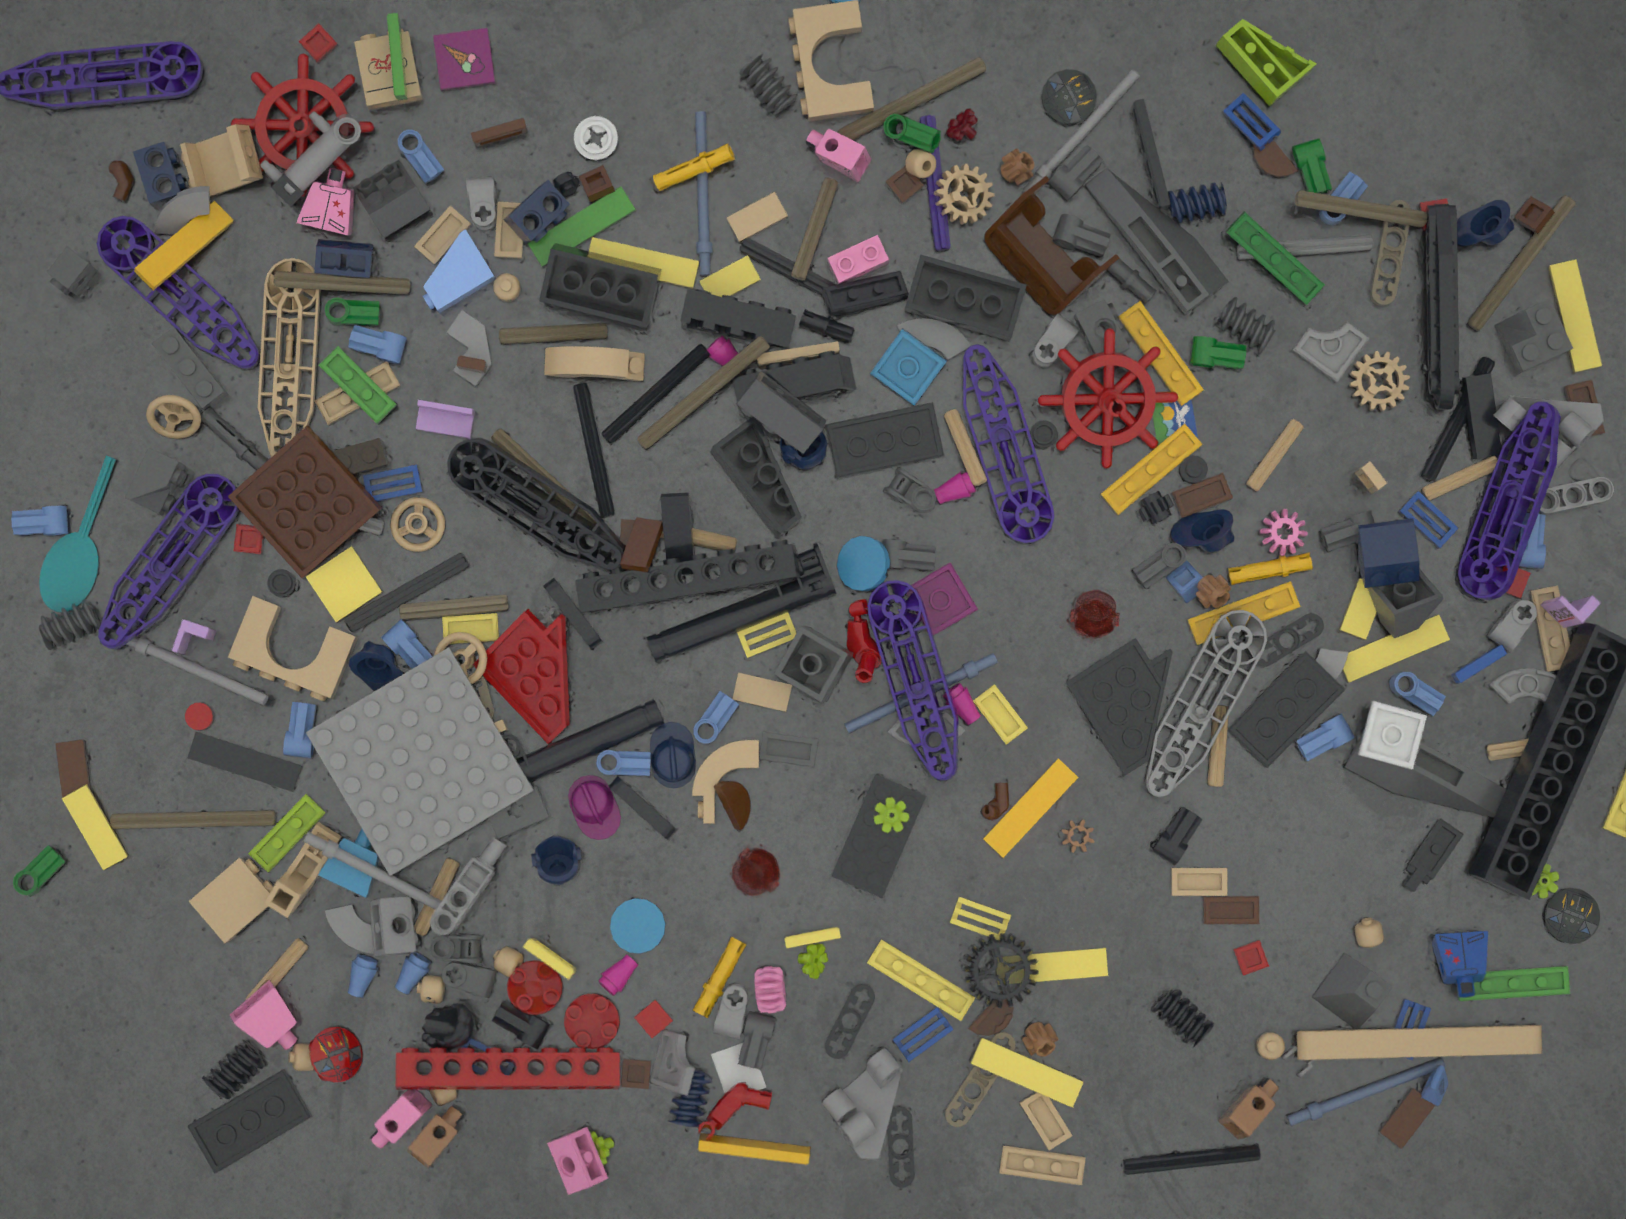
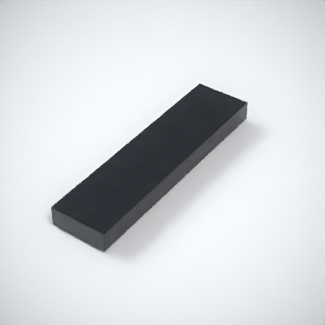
(1150, 154)
(244, 761)

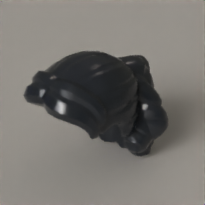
(448, 1027)

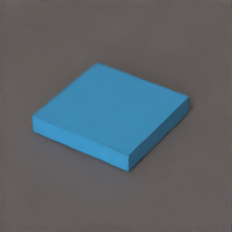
(908, 366)

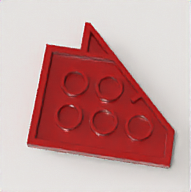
(532, 672)

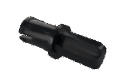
(826, 326)

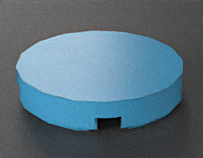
(863, 563)
(637, 925)

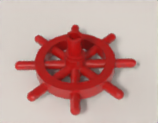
(298, 122)
(1108, 398)

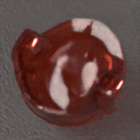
(1095, 614)
(756, 872)

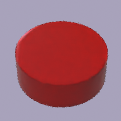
(199, 716)

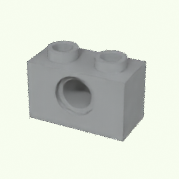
(385, 939)

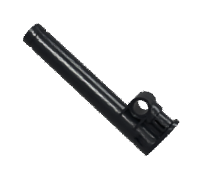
(786, 597)
(587, 741)

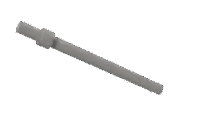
(1083, 130)
(145, 646)
(331, 849)

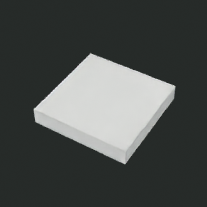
(1392, 735)

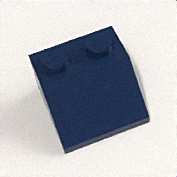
(1388, 553)

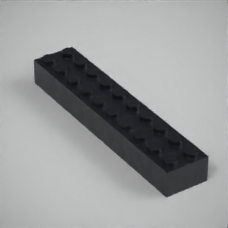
(1554, 761)

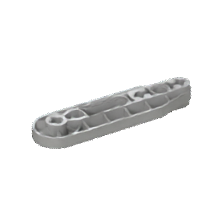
(1195, 715)

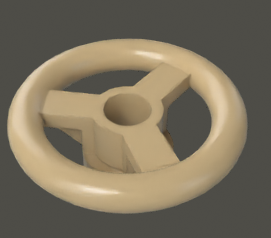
(175, 410)
(419, 503)
(468, 653)

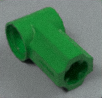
(913, 132)
(1310, 159)
(356, 312)
(1211, 353)
(40, 869)

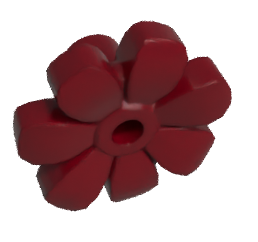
(962, 125)

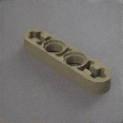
(1393, 253)
(977, 1077)

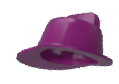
(594, 807)

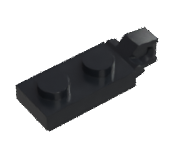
(1432, 854)

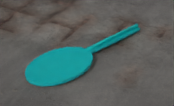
(74, 559)

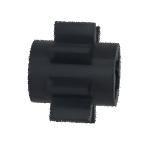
(1156, 507)

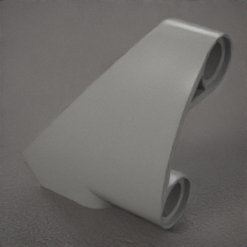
(1575, 427)
(866, 1105)

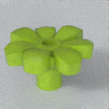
(885, 810)
(1547, 885)
(813, 960)
(602, 1146)

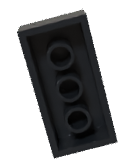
(600, 285)
(965, 297)
(869, 852)

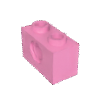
(858, 260)
(577, 1160)

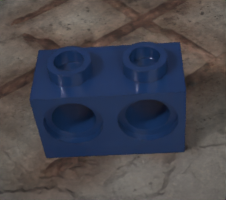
(154, 176)
(533, 208)
(343, 258)

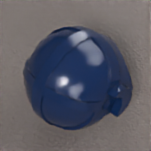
(811, 457)
(556, 860)

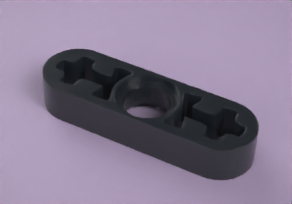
(572, 613)
(1289, 628)
(642, 807)
(834, 1036)
(909, 1167)

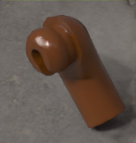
(124, 178)
(999, 804)

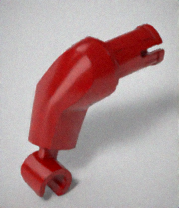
(861, 643)
(731, 1103)

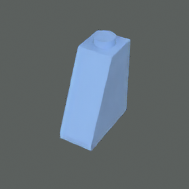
(457, 275)

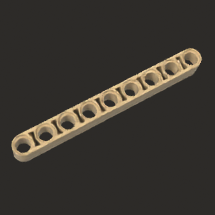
(1419, 1042)

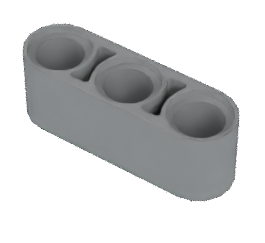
(1585, 495)

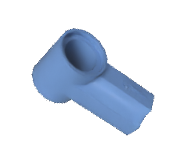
(421, 157)
(1350, 187)
(384, 345)
(46, 521)
(1535, 550)
(405, 643)
(1418, 693)
(717, 716)
(1330, 735)
(296, 740)
(628, 763)

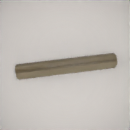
(814, 229)
(553, 333)
(454, 607)

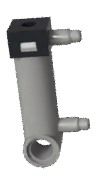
(315, 160)

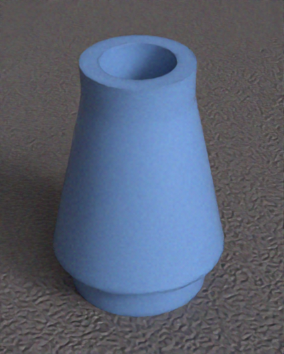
(412, 971)
(362, 973)

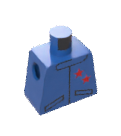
(1462, 959)

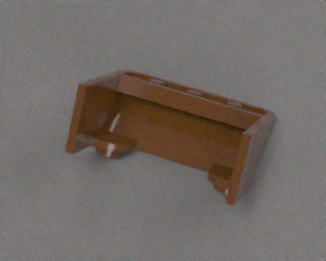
(1037, 261)

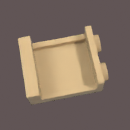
(233, 899)

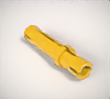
(703, 163)
(1265, 569)
(719, 977)

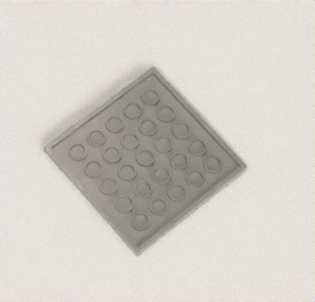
(419, 761)

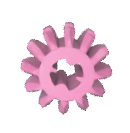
(1290, 539)
(770, 989)

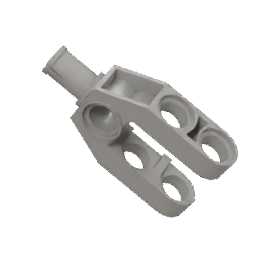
(472, 882)

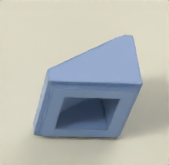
(1185, 581)
(1435, 1086)

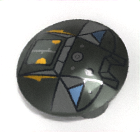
(1069, 96)
(1572, 916)

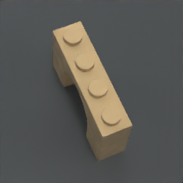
(822, 98)
(253, 650)

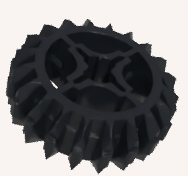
(978, 976)

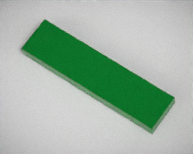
(1275, 258)

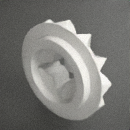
(583, 135)

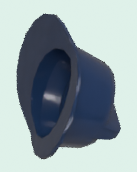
(1485, 224)
(1205, 529)
(375, 665)
(672, 755)

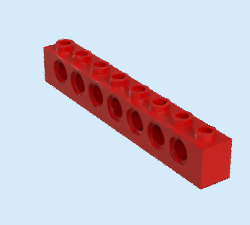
(409, 1079)

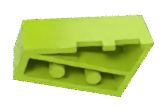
(1263, 61)

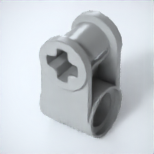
(482, 197)
(1056, 337)
(1509, 628)
(731, 1016)

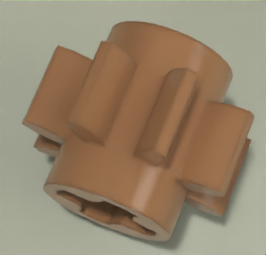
(1017, 166)
(1213, 591)
(1085, 838)
(1040, 1039)

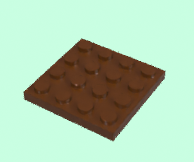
(304, 501)

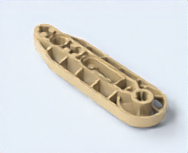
(287, 375)

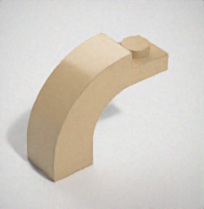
(594, 362)
(723, 760)
(301, 875)

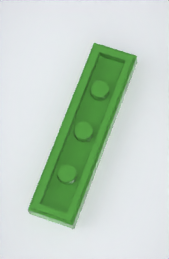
(584, 224)
(1522, 983)

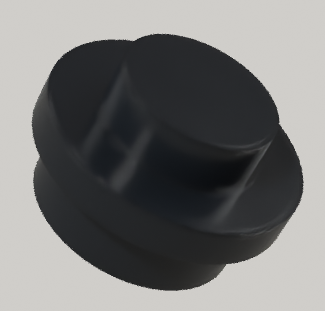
(566, 183)
(1043, 434)
(1193, 469)
(281, 582)

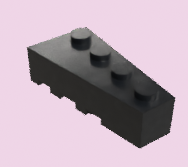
(737, 319)
(805, 376)
(756, 473)

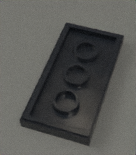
(884, 440)
(1286, 709)
(249, 1121)

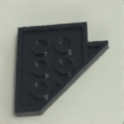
(1124, 701)

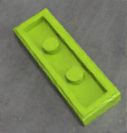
(287, 833)

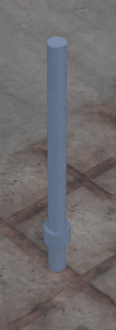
(704, 246)
(969, 669)
(1315, 1110)

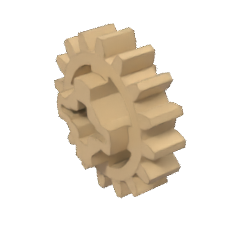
(966, 204)
(1370, 372)

